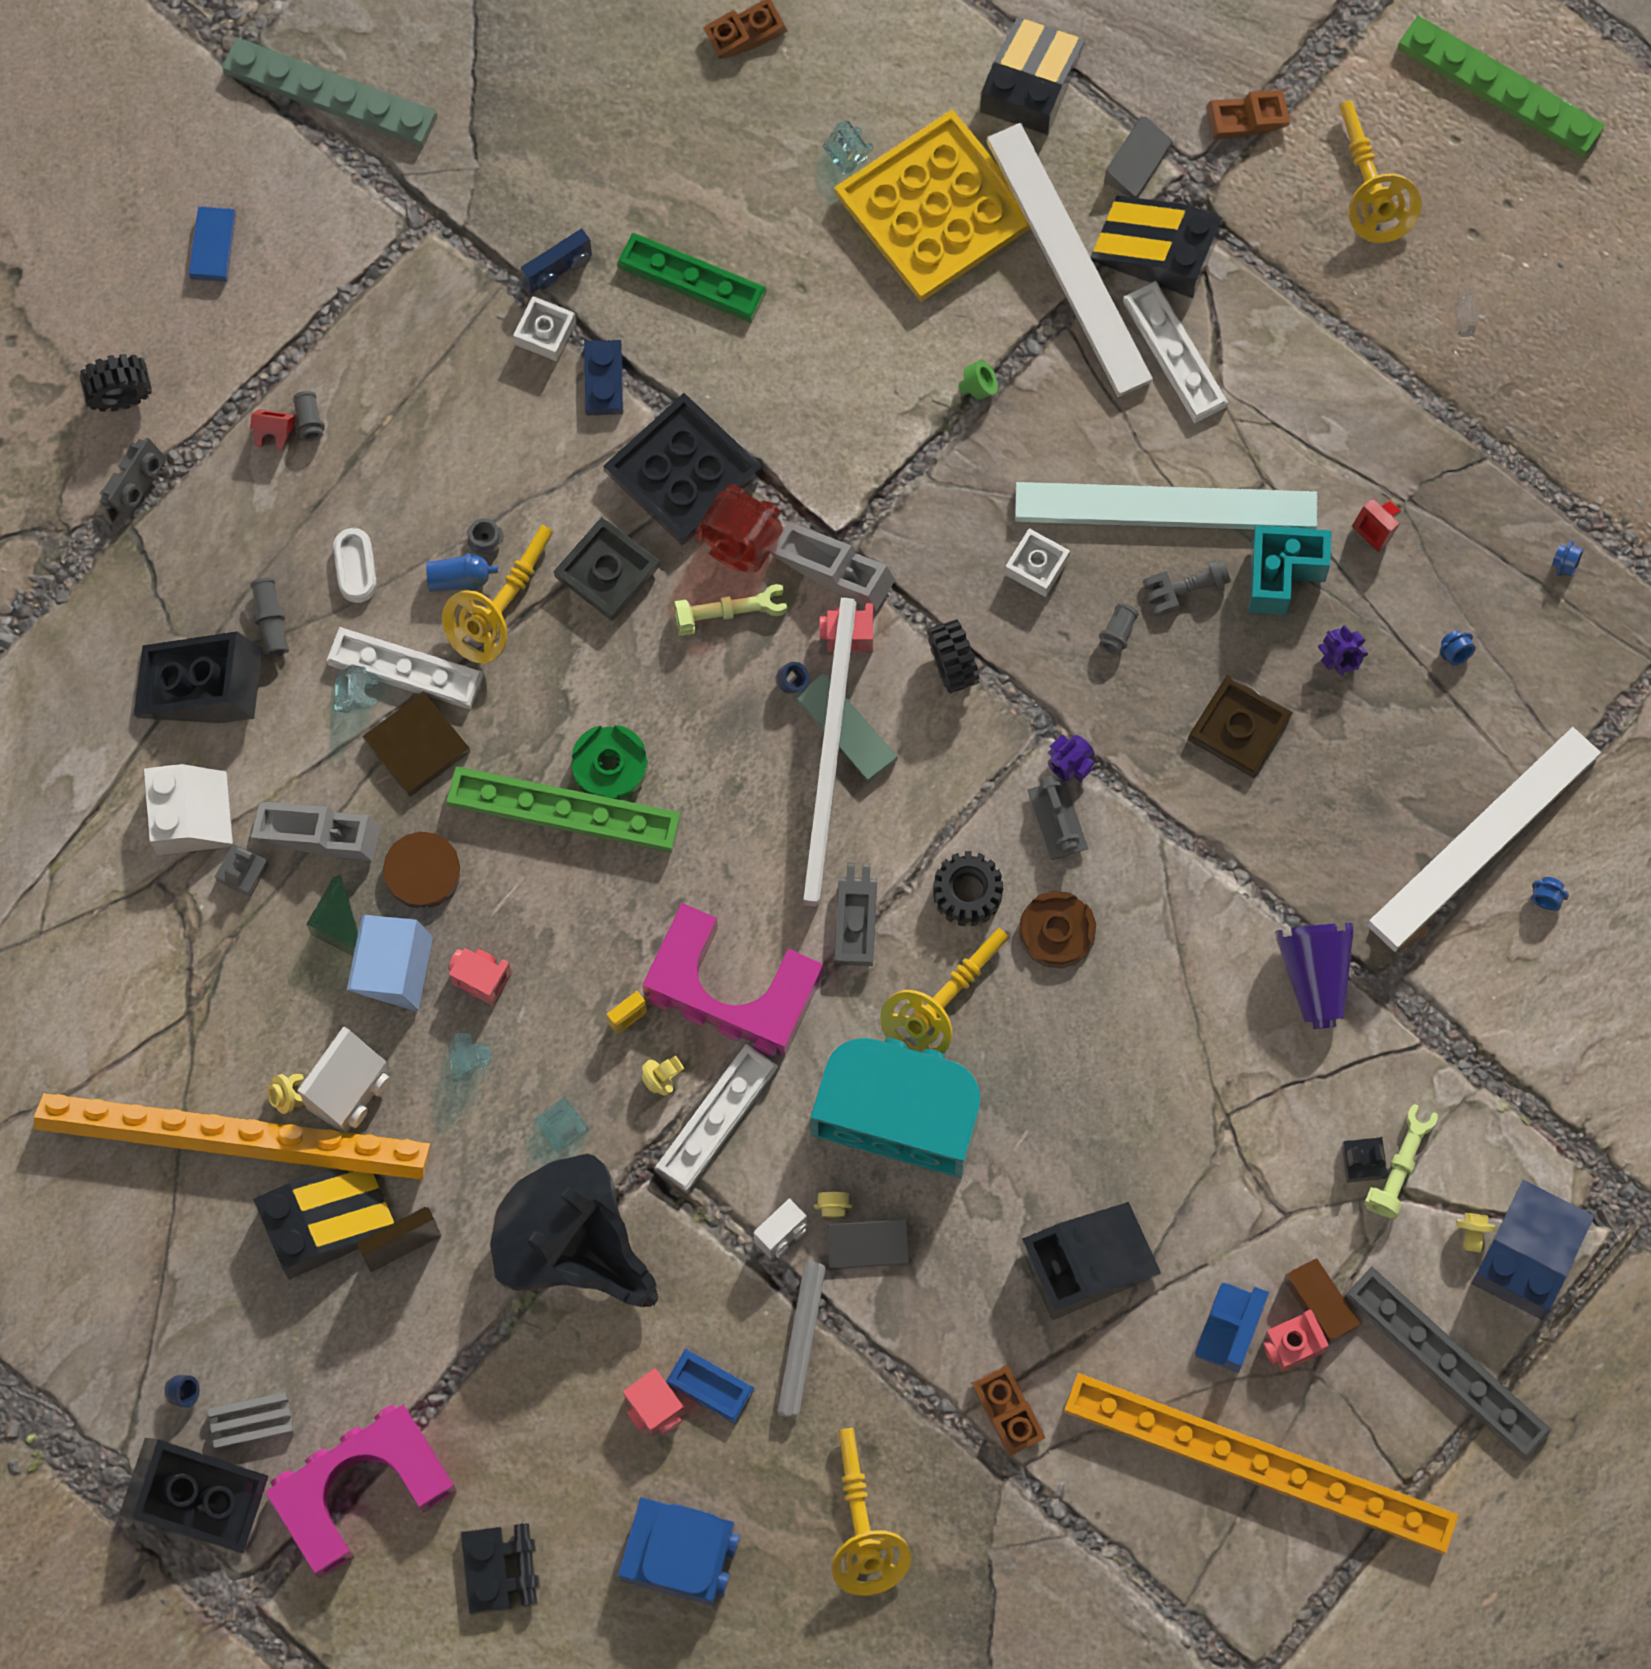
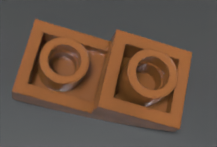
(744, 31)
(1008, 1410)

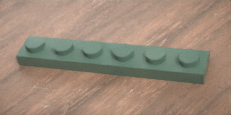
(329, 92)

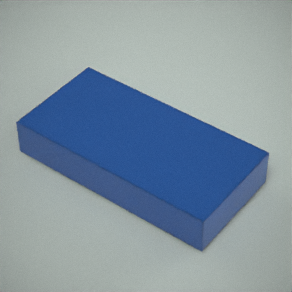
(212, 244)
(709, 1386)

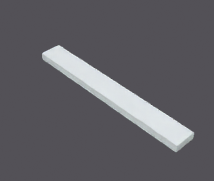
(1069, 260)
(829, 752)
(1483, 839)

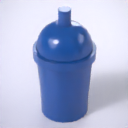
(458, 573)

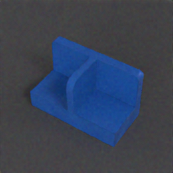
(1231, 1326)

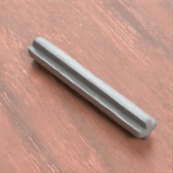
(801, 1340)

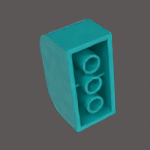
(898, 1104)

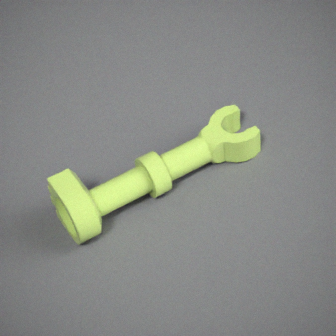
(726, 608)
(1386, 1202)

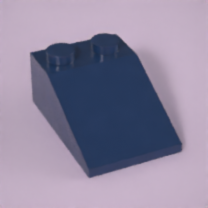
(1533, 1250)

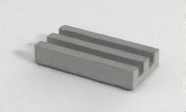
(245, 1406)

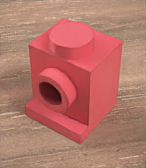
(862, 632)
(479, 974)
(1286, 1356)

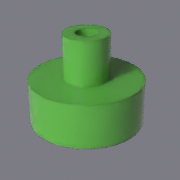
(979, 380)

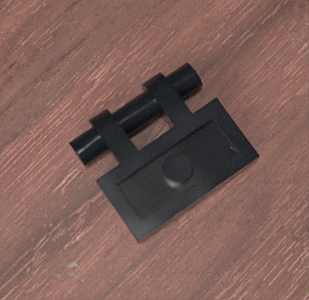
(486, 1568)

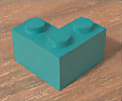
(1284, 556)

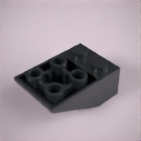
(1088, 1259)

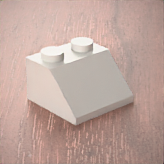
(187, 809)
(344, 1082)

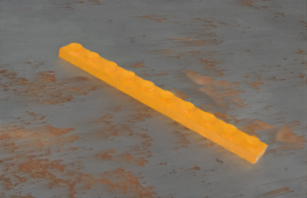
(232, 1136)
(1261, 1463)

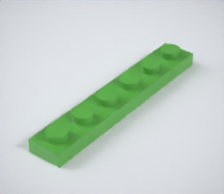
(1501, 86)
(563, 809)

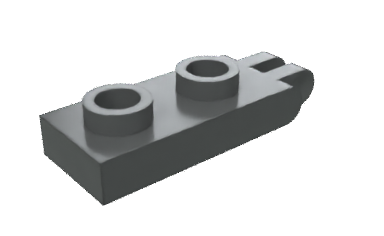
(856, 918)

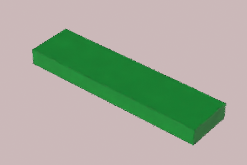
(691, 277)

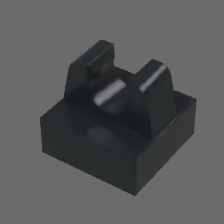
(1364, 1159)

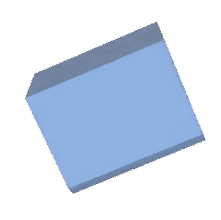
(390, 960)

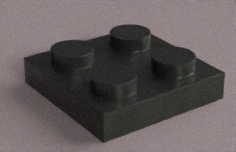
(607, 568)

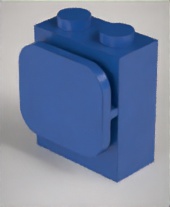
(679, 1551)

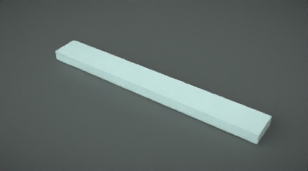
(1164, 506)

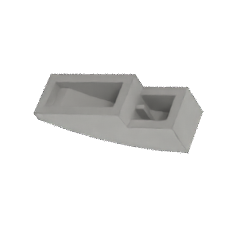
(833, 565)
(317, 830)

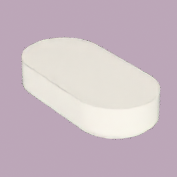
(355, 565)

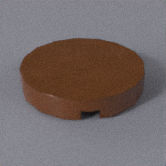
(421, 869)
(1057, 929)

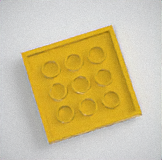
(934, 205)

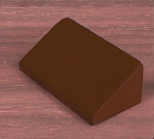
(1318, 1293)

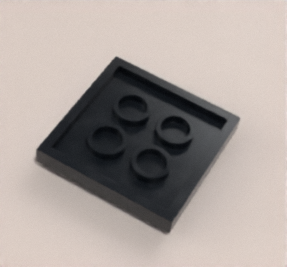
(681, 467)

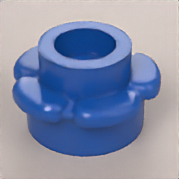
(1567, 559)
(1457, 647)
(1549, 893)

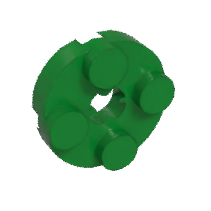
(609, 742)

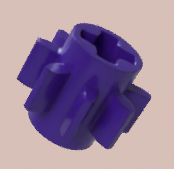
(1343, 650)
(1071, 758)

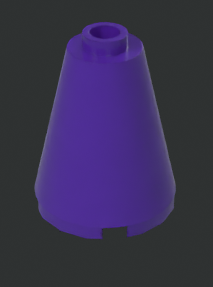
(1318, 970)

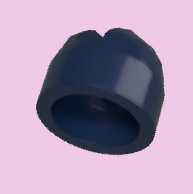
(797, 683)
(182, 1390)

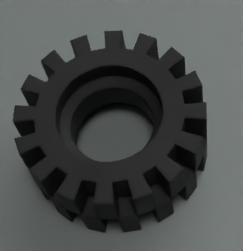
(115, 382)
(953, 656)
(968, 866)

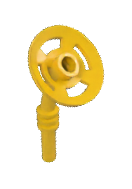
(1372, 191)
(485, 619)
(926, 1015)
(866, 1550)

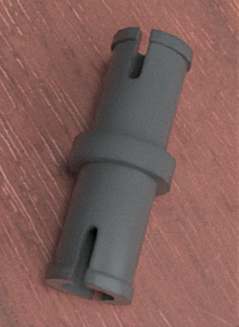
(269, 617)

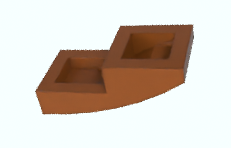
(1248, 116)

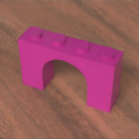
(767, 1021)
(303, 1495)

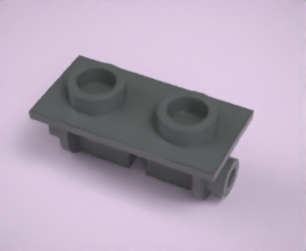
(140, 467)
(1057, 818)

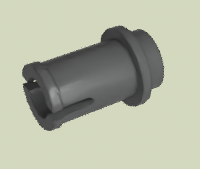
(309, 423)
(1116, 633)

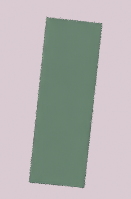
(858, 740)

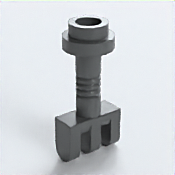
(1170, 591)

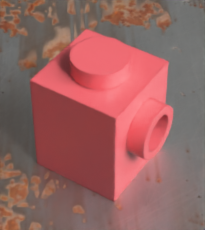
(653, 1404)

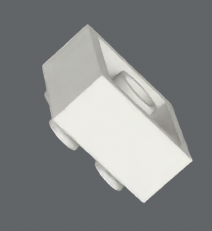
(544, 328)
(1037, 562)
(780, 1229)

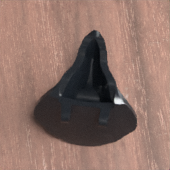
(568, 1232)

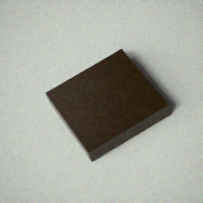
(1240, 726)
(416, 744)
(399, 1239)

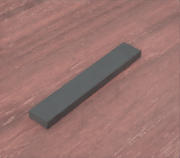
(1448, 1363)

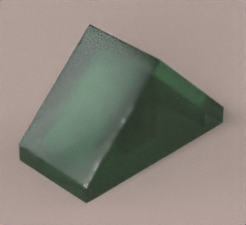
(333, 918)

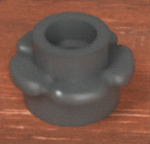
(482, 527)

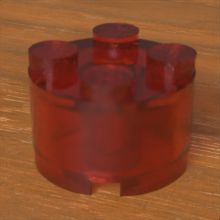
(740, 529)

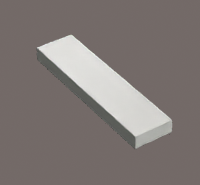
(1175, 352)
(406, 668)
(716, 1118)

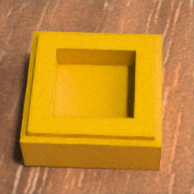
(627, 1012)

